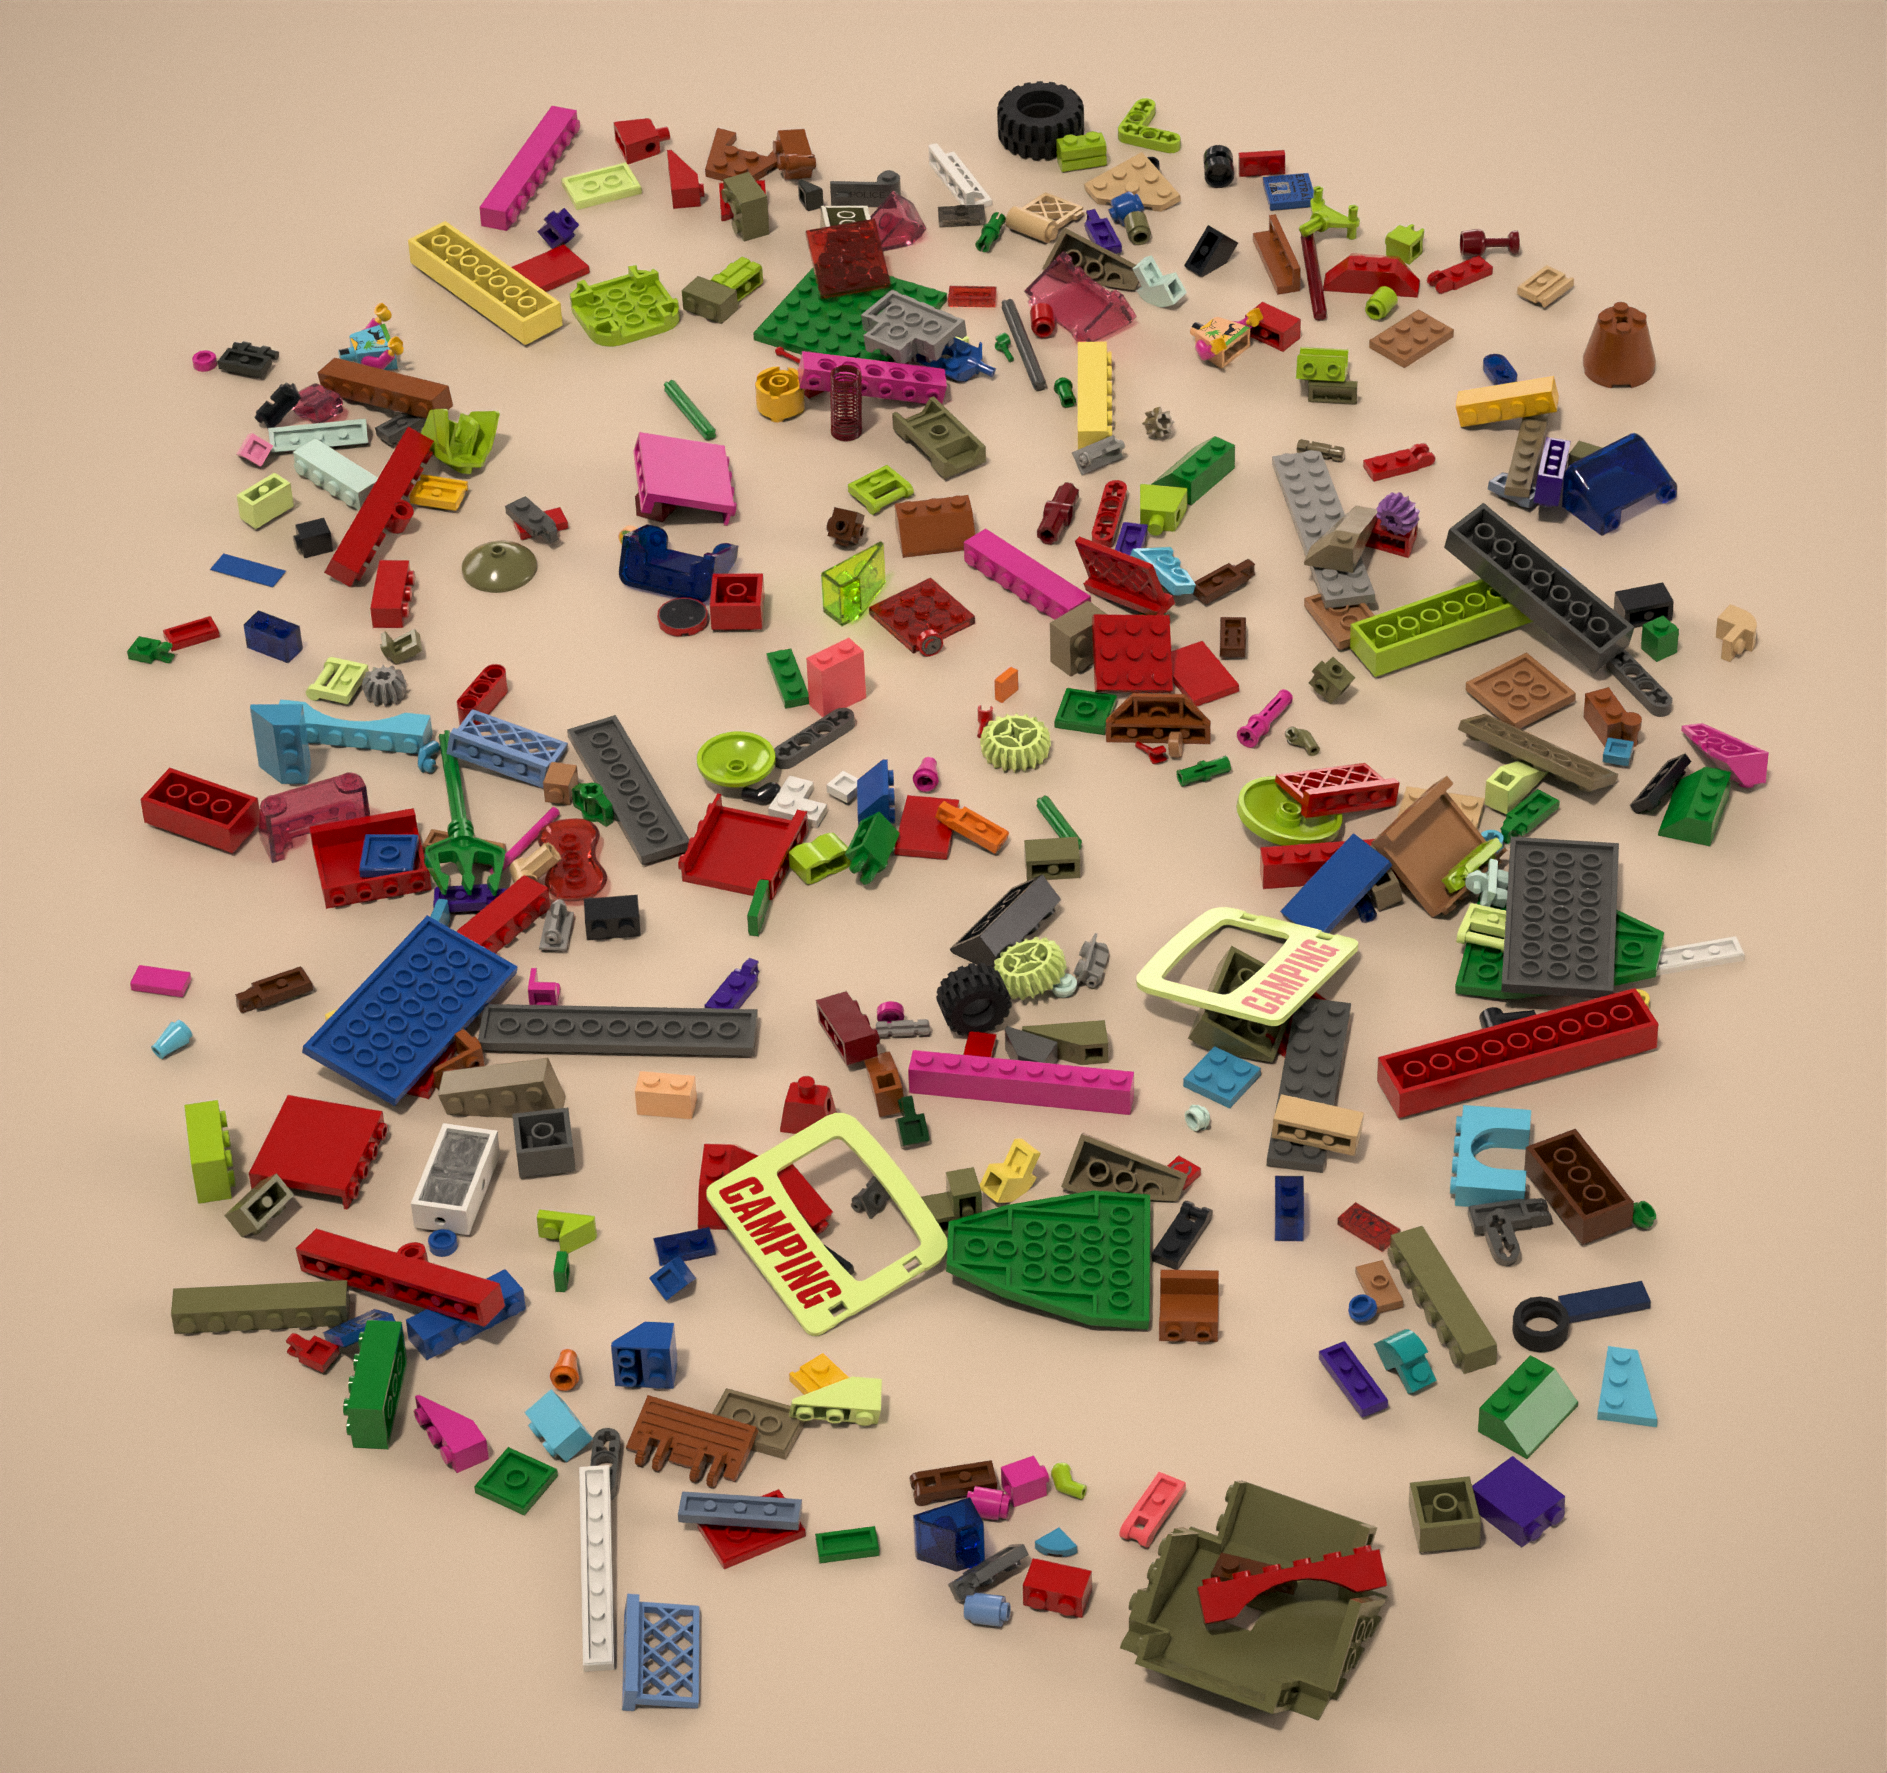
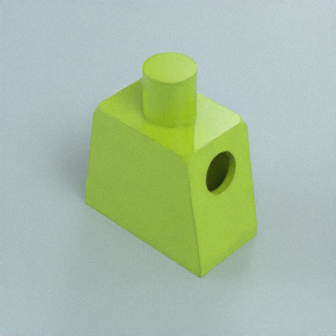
(1162, 507)

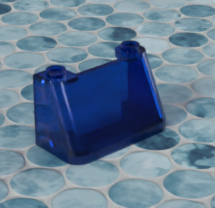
(1613, 480)
(654, 568)

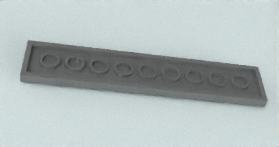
(618, 1029)

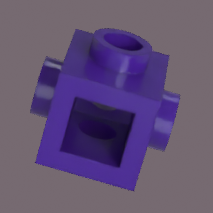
(561, 224)

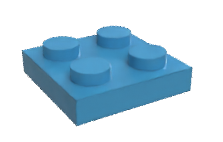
(1222, 1077)

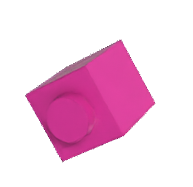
(1024, 1480)

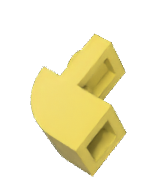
(1014, 1177)

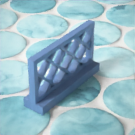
(507, 759)
(634, 1657)

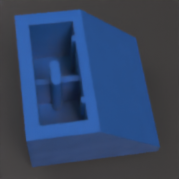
(875, 794)
(646, 1356)

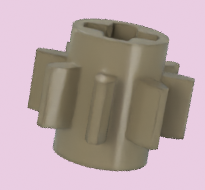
(1155, 417)

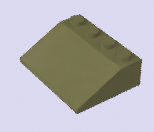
(1232, 1033)

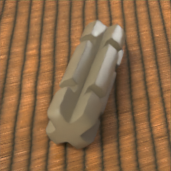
(1337, 453)

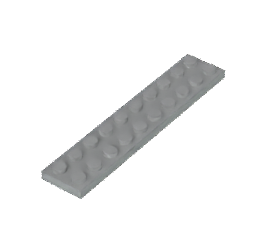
(1314, 511)

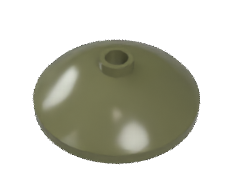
(499, 566)

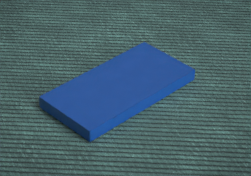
(1337, 886)

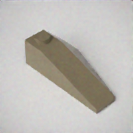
(1097, 262)
(1344, 542)
(1111, 1168)

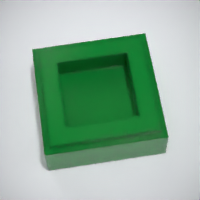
(561, 1271)

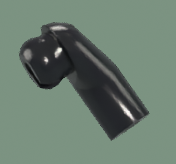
(761, 795)

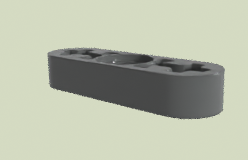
(613, 1455)

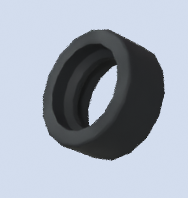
(1540, 1340)

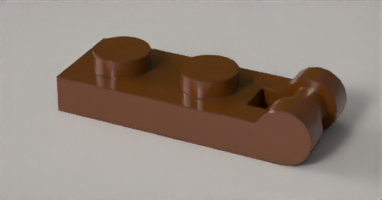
(951, 1481)

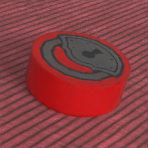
(929, 642)

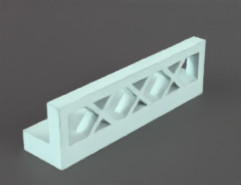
(329, 433)

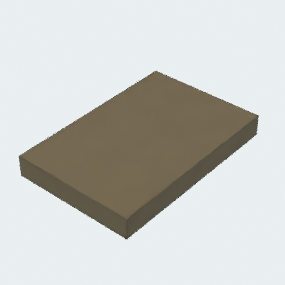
(775, 1428)

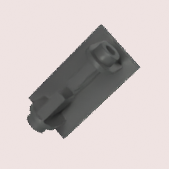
(871, 1198)

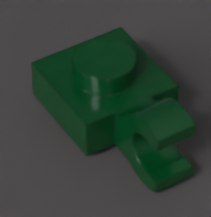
(911, 1126)

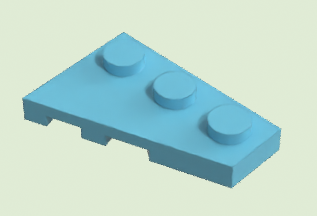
(1167, 568)
(1625, 1390)

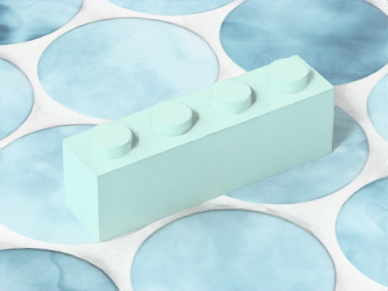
(334, 473)

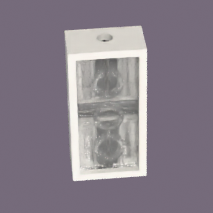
(455, 1178)

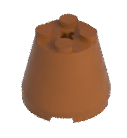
(1620, 348)

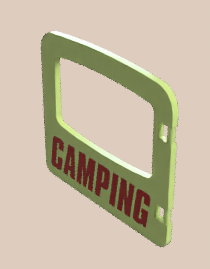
(1275, 989)
(789, 1251)

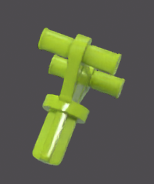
(1326, 217)

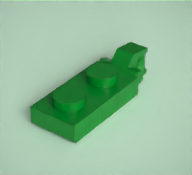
(1528, 814)

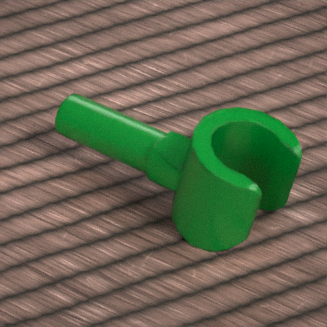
(1003, 341)

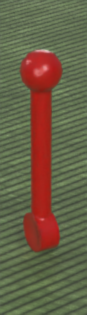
(780, 351)

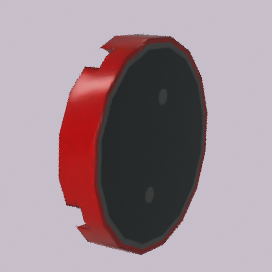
(682, 616)

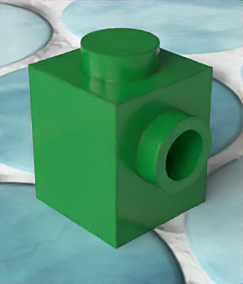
(1659, 638)

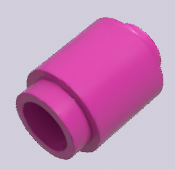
(990, 1502)

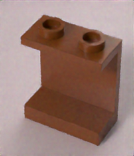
(1189, 1305)

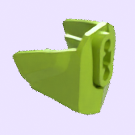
(461, 443)

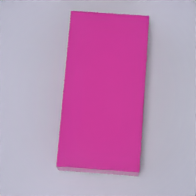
(160, 981)

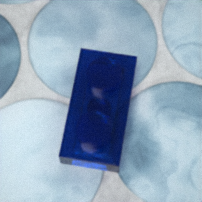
(687, 1245)

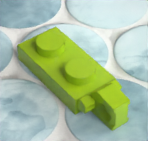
(1479, 856)

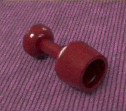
(1474, 242)

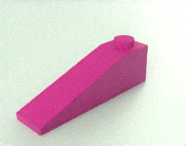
(1731, 754)

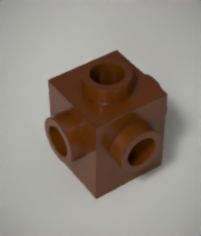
(845, 526)

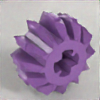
(1398, 513)

